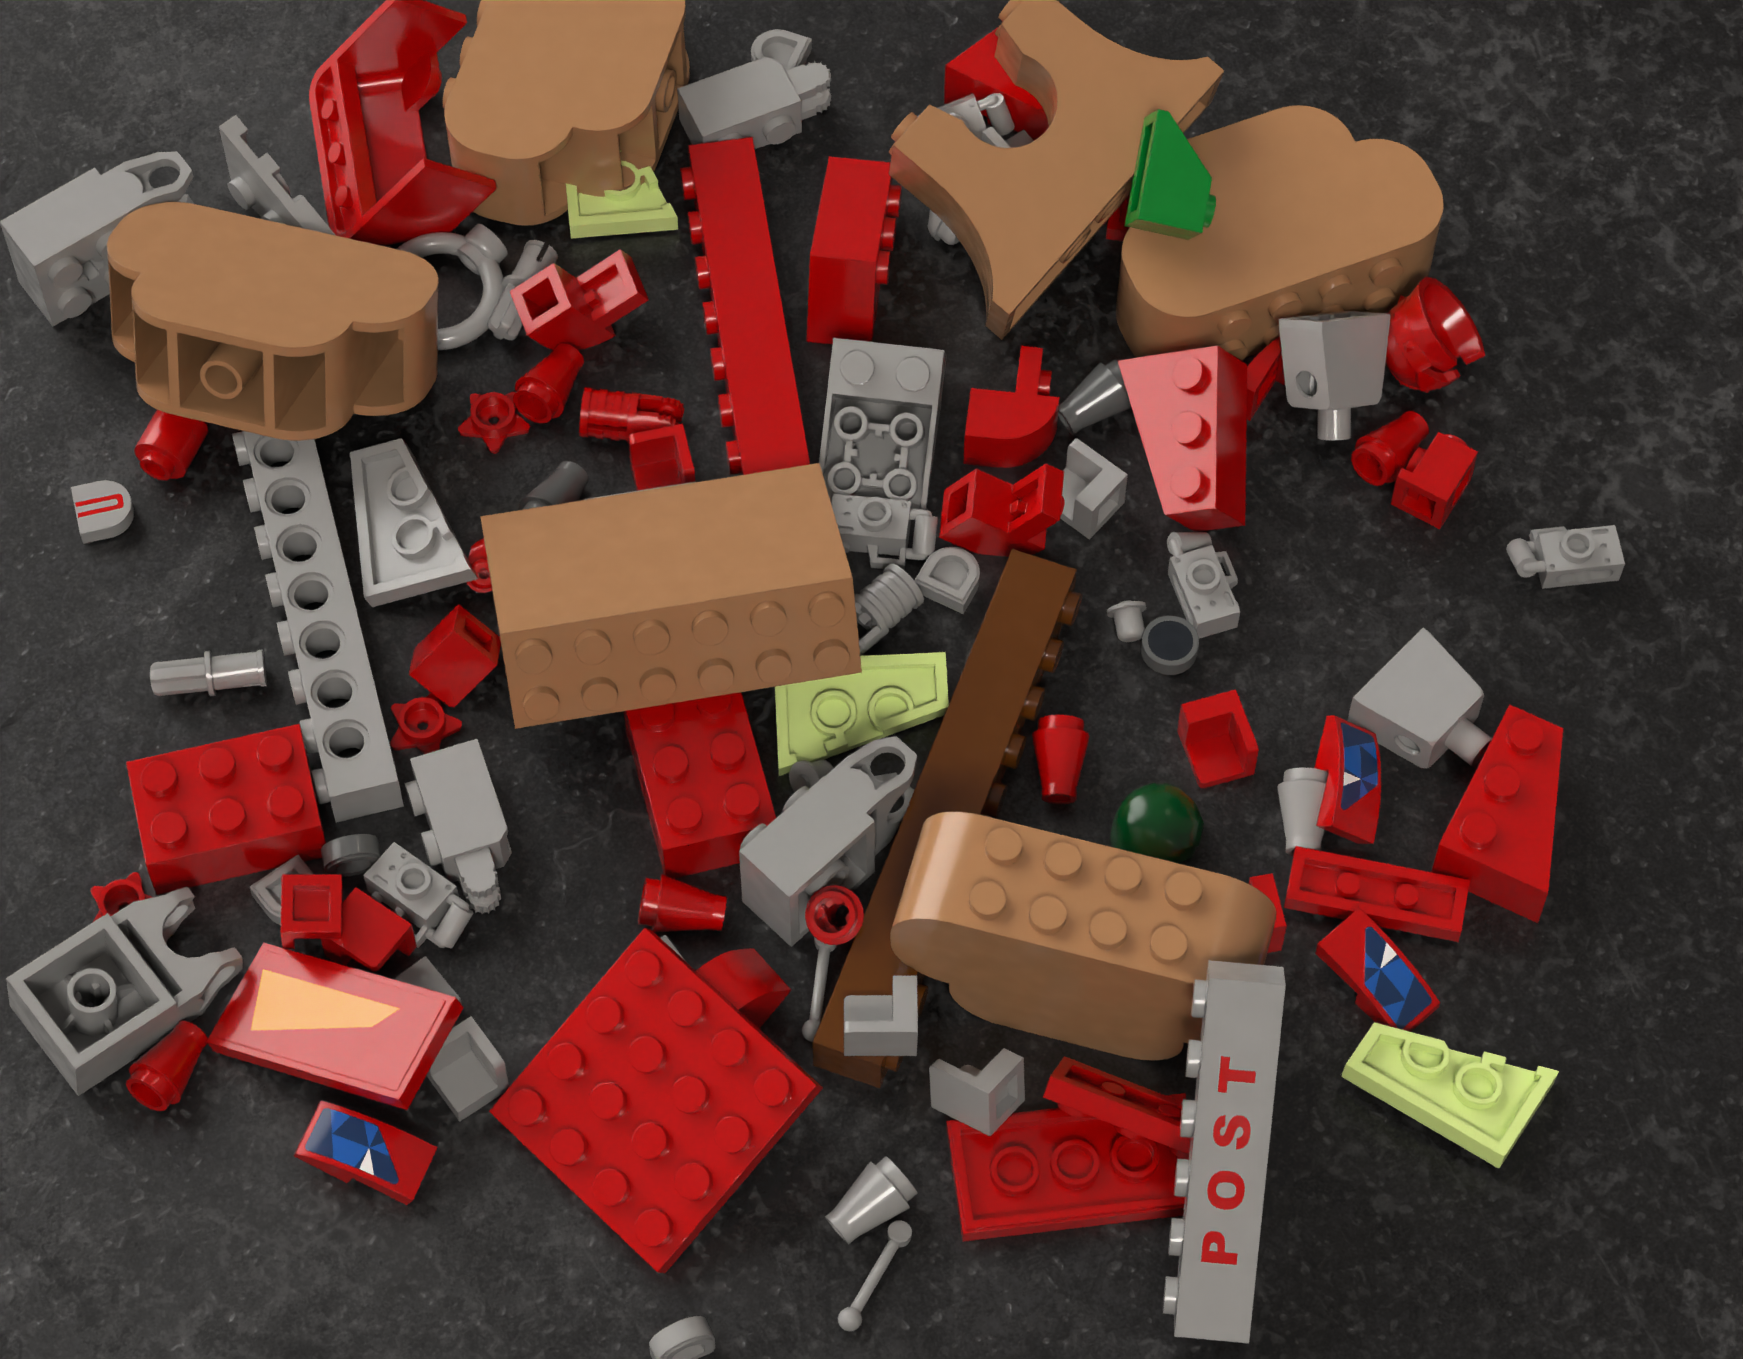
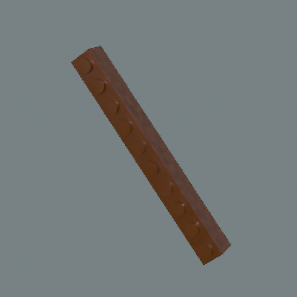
(960, 775)

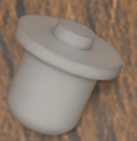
(1128, 619)
(808, 773)

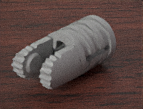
(885, 603)

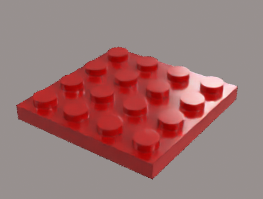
(655, 1100)

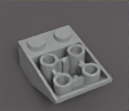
(881, 420)

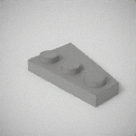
(260, 185)
(401, 528)

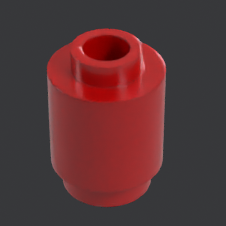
(169, 445)

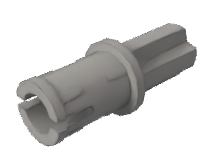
(505, 319)
(208, 673)

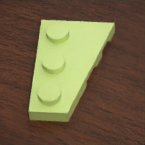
(621, 212)
(854, 709)
(1454, 1093)

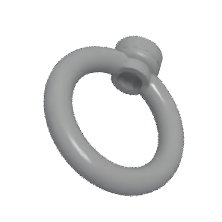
(480, 253)

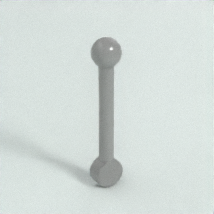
(811, 1026)
(898, 1236)

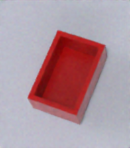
(699, 780)
(226, 809)

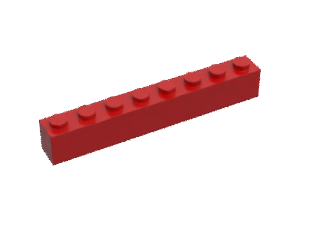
(743, 308)

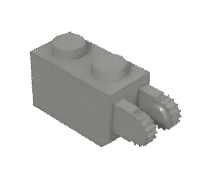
(754, 102)
(463, 820)

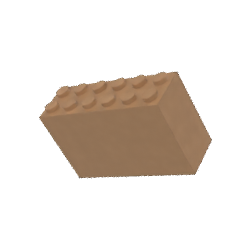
(671, 595)

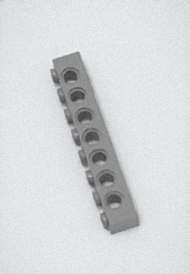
(369, 779)

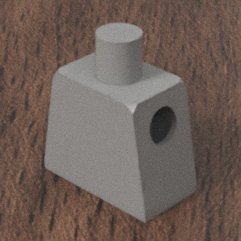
(1334, 365)
(1423, 705)

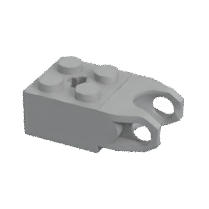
(63, 236)
(824, 837)
(129, 977)

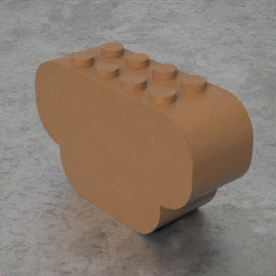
(557, 95)
(1294, 232)
(269, 321)
(1071, 933)

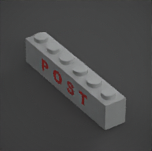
(1227, 1150)

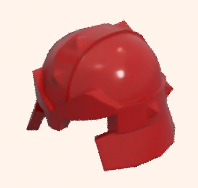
(1429, 335)

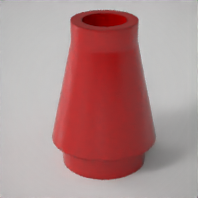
(546, 387)
(1389, 448)
(1060, 755)
(679, 906)
(822, 910)
(166, 1068)

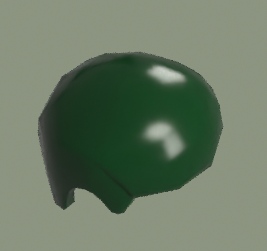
(1158, 823)

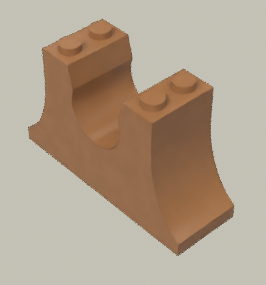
(1040, 203)

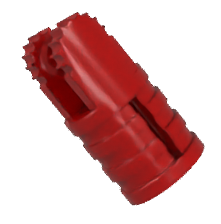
(621, 413)

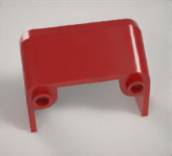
(371, 130)

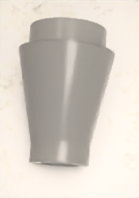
(1300, 806)
(871, 1200)

